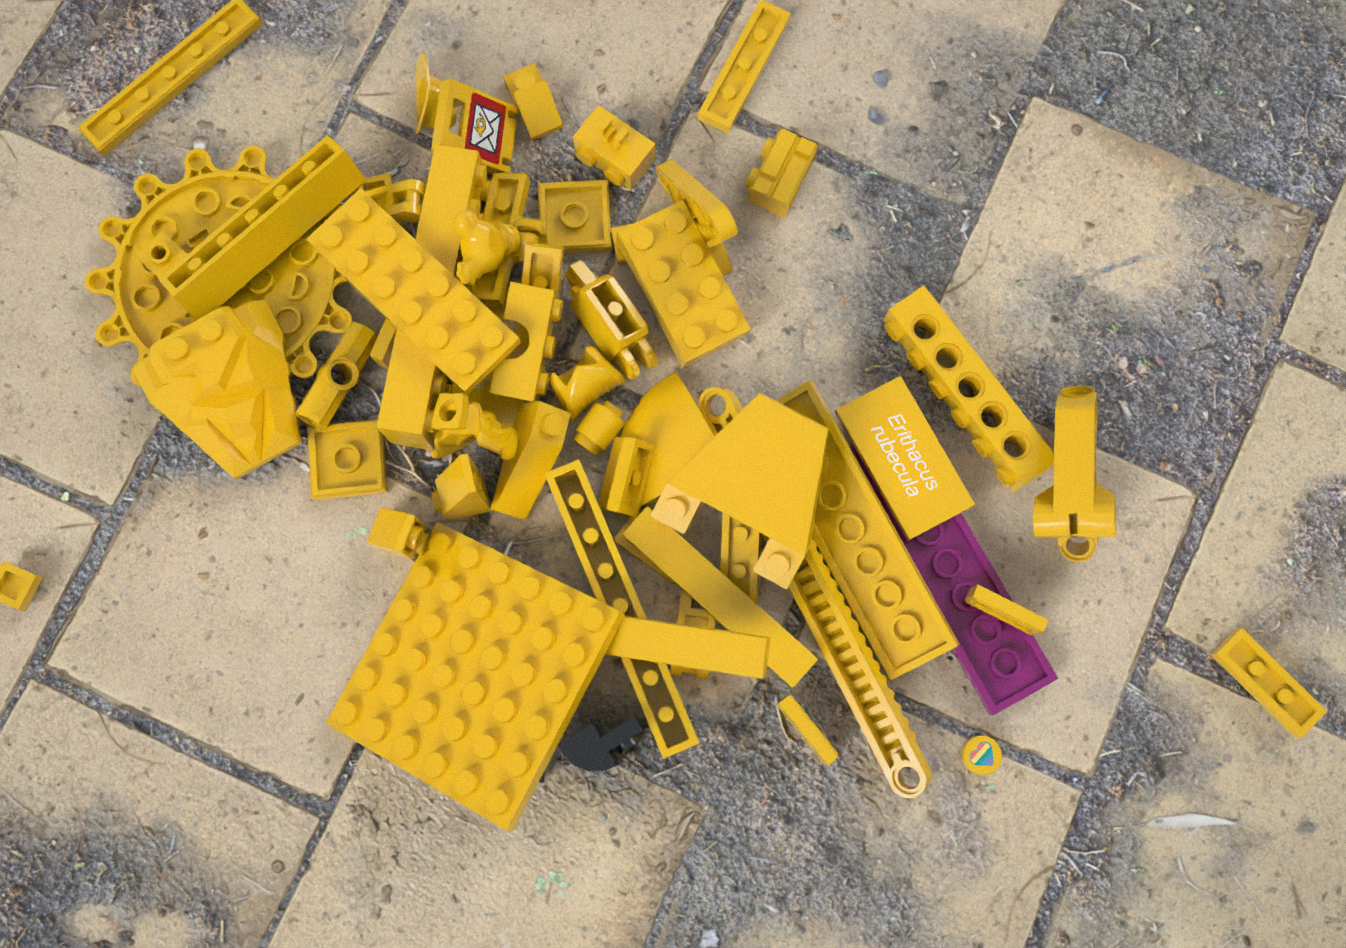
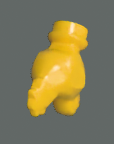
(482, 245)

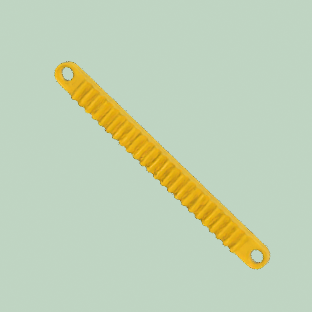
(844, 648)

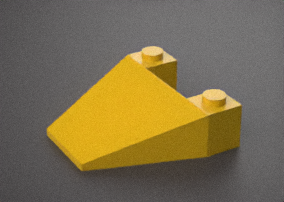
(760, 473)

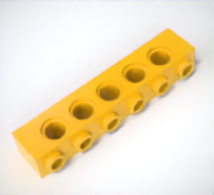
(967, 368)

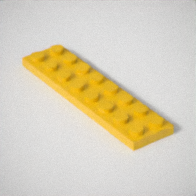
(869, 554)

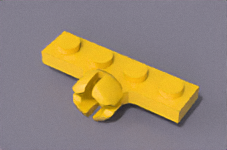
(507, 205)

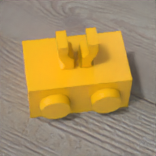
(614, 148)

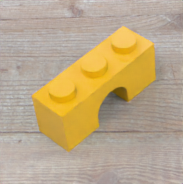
(536, 311)

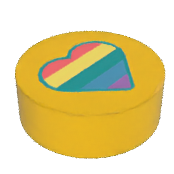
(981, 755)

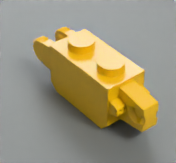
(610, 319)

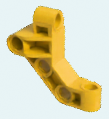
(1076, 501)

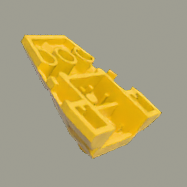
(226, 386)

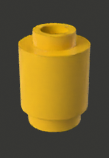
(599, 427)

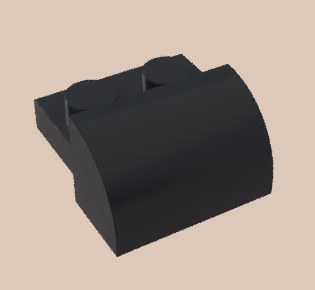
(593, 751)

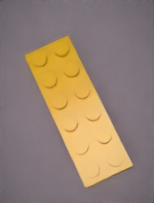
(414, 291)

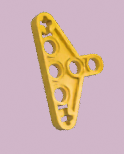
(707, 210)

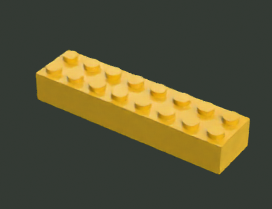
(413, 381)

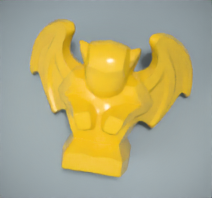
(463, 422)

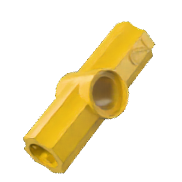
(327, 395)

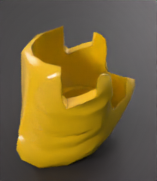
(585, 382)

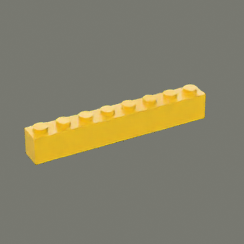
(613, 587)

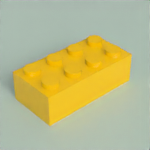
(682, 284)

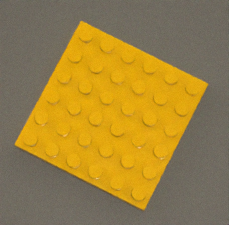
(475, 674)

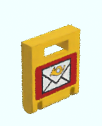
(483, 126)

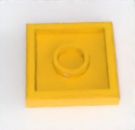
(576, 215)
(347, 460)

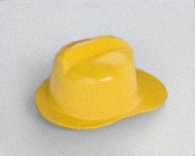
(427, 95)

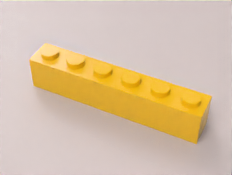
(263, 228)

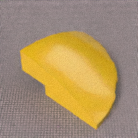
(671, 423)

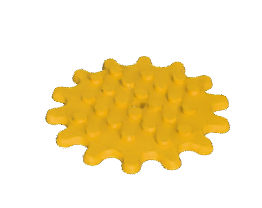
(295, 285)

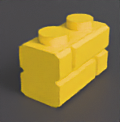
(781, 173)

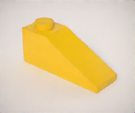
(540, 440)
(461, 490)

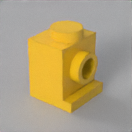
(159, 253)

